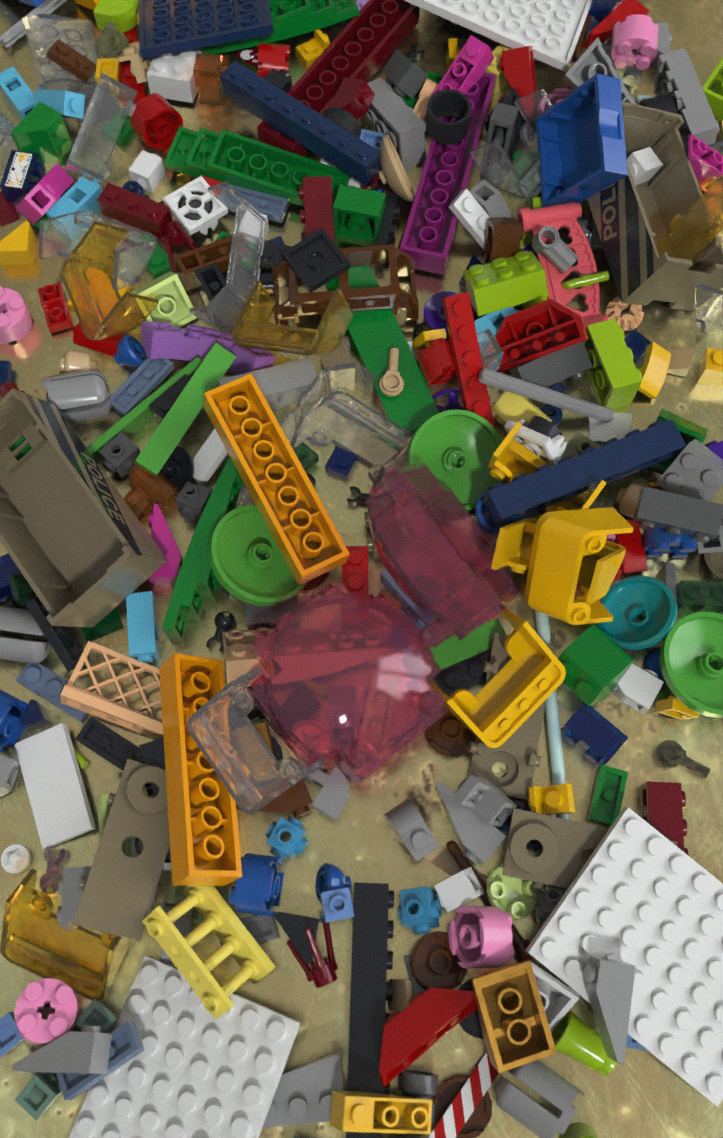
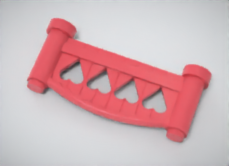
(566, 216)

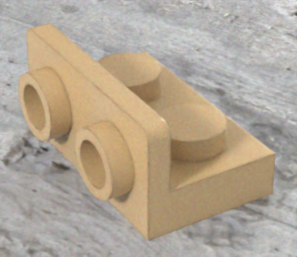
(138, 66)

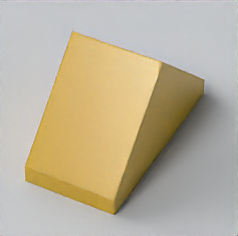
(18, 246)

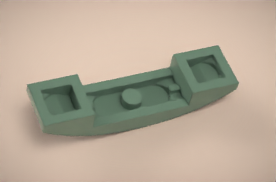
(45, 1087)

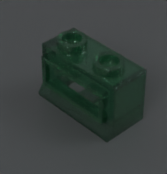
(700, 594)

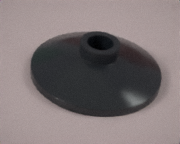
(182, 460)

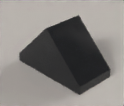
(294, 927)

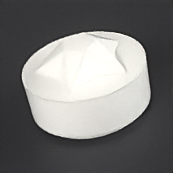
(16, 859)

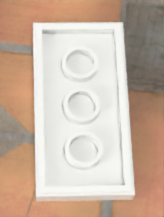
(54, 786)

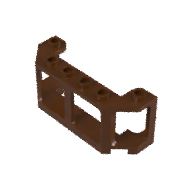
(357, 299)

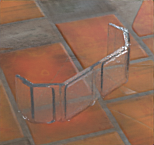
(243, 261)
(339, 378)

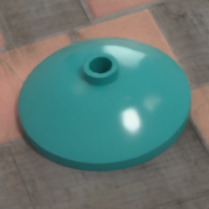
(637, 599)

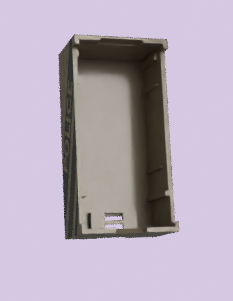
(638, 217)
(66, 518)

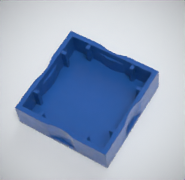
(582, 142)

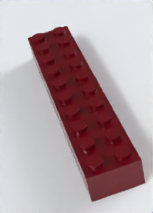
(353, 54)

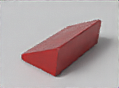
(106, 346)

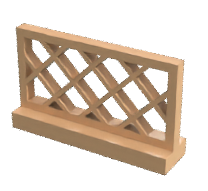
(109, 708)

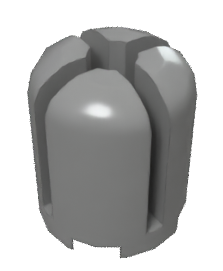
(79, 395)
(21, 648)
(529, 1111)

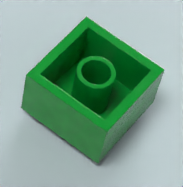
(358, 214)

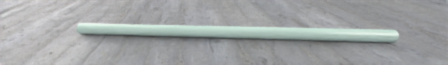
(551, 711)

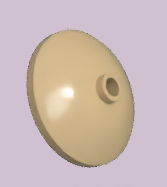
(394, 171)

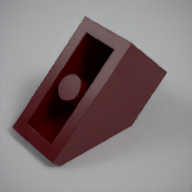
(353, 96)

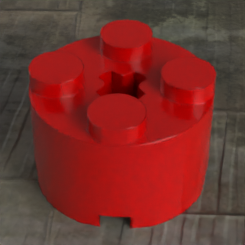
(272, 57)
(155, 121)
(437, 362)

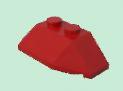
(538, 332)
(420, 1027)

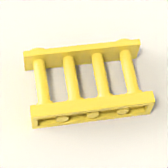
(228, 929)

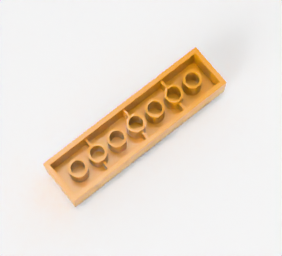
(275, 479)
(199, 805)

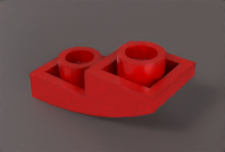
(55, 307)
(635, 553)

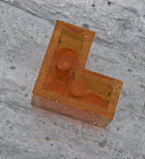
(207, 78)

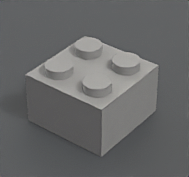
(694, 473)

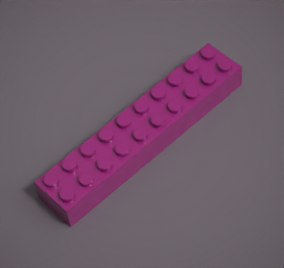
(444, 175)

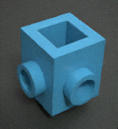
(294, 845)
(419, 909)

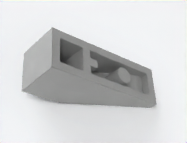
(470, 829)
(610, 995)
(71, 1053)

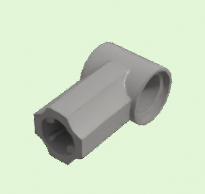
(557, 251)

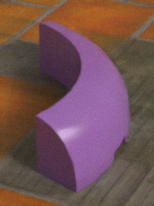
(171, 342)

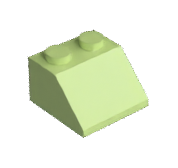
(172, 298)

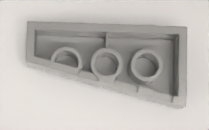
(590, 63)
(678, 78)
(399, 122)
(282, 383)
(306, 1092)

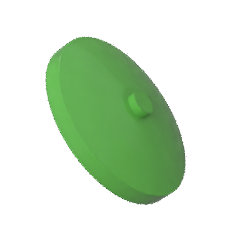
(457, 452)
(249, 560)
(694, 662)

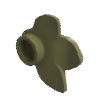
(111, 43)

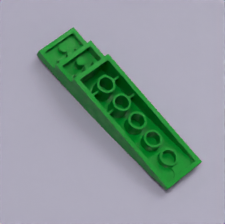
(293, 19)
(248, 163)
(371, 338)
(196, 575)

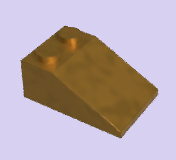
(512, 1016)

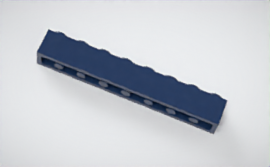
(301, 123)
(583, 473)

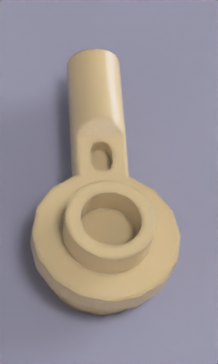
(392, 383)

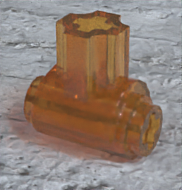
(147, 491)

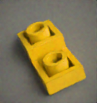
(654, 370)

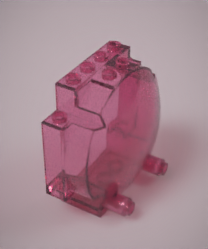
(436, 553)
(346, 681)

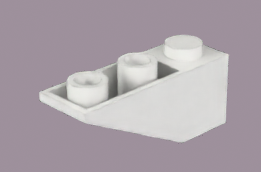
(638, 688)

